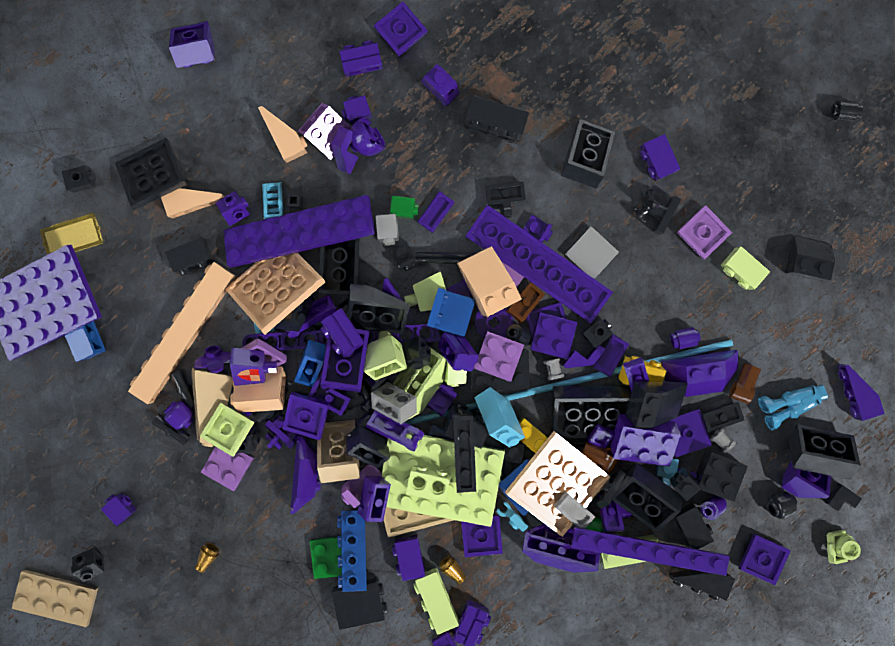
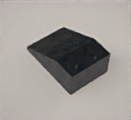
(588, 154)
(376, 310)
(655, 403)

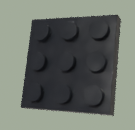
(150, 174)

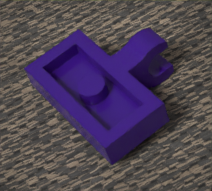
(612, 517)

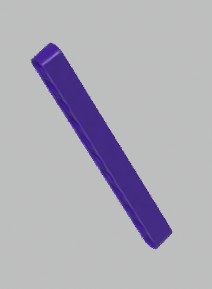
(281, 338)

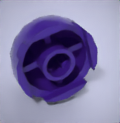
(365, 138)

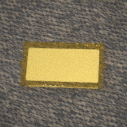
(78, 232)

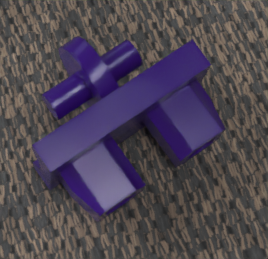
(274, 426)

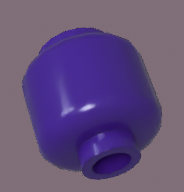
(178, 415)

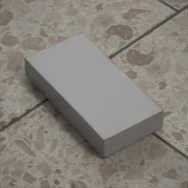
(574, 510)

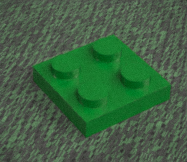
(325, 557)

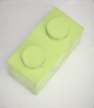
(744, 268)

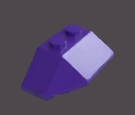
(702, 372)
(306, 475)
(553, 550)

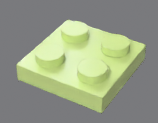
(227, 429)

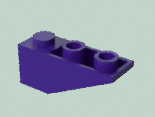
(862, 398)

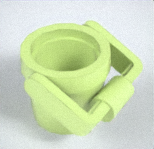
(842, 546)

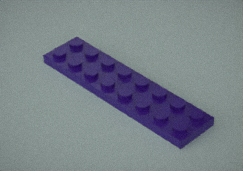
(299, 231)
(539, 264)

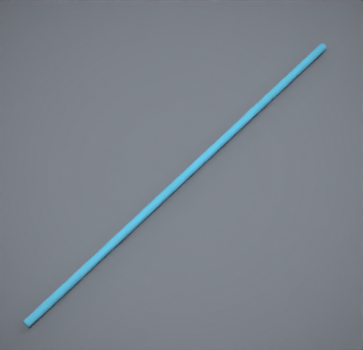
(581, 379)

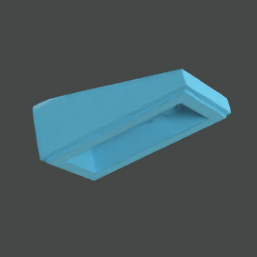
(275, 212)

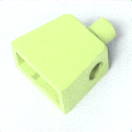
(425, 292)
(384, 357)

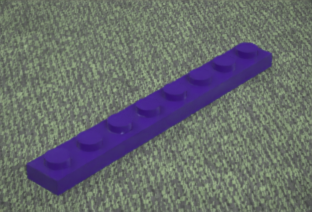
(650, 551)

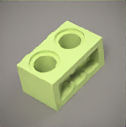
(427, 489)

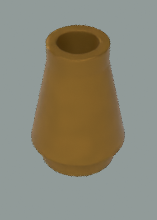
(207, 555)
(452, 569)

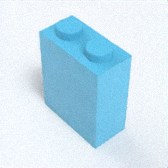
(499, 417)

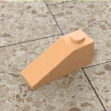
(286, 139)
(186, 201)

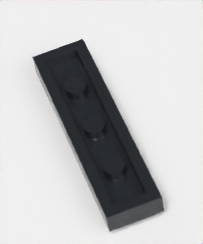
(464, 452)

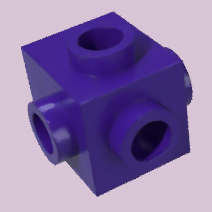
(233, 208)

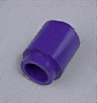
(685, 338)
(713, 507)

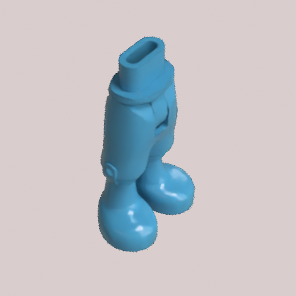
(798, 402)

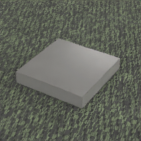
(591, 253)

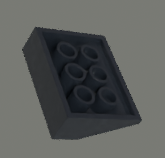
(580, 408)

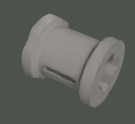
(553, 368)
(723, 440)

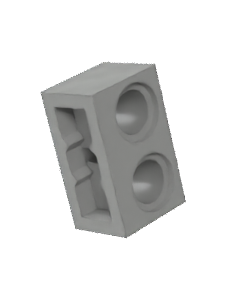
(387, 229)
(394, 402)

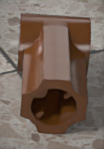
(743, 388)
(601, 457)

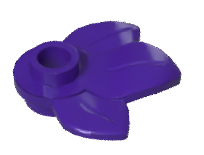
(213, 359)

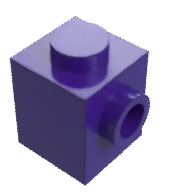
(356, 108)
(118, 508)

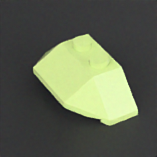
(424, 381)

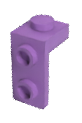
(352, 488)

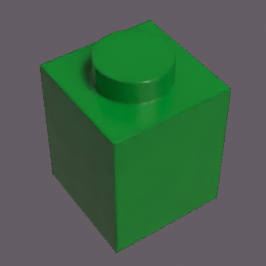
(404, 207)

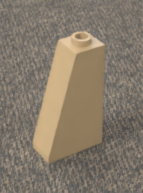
(208, 393)

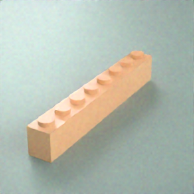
(182, 333)

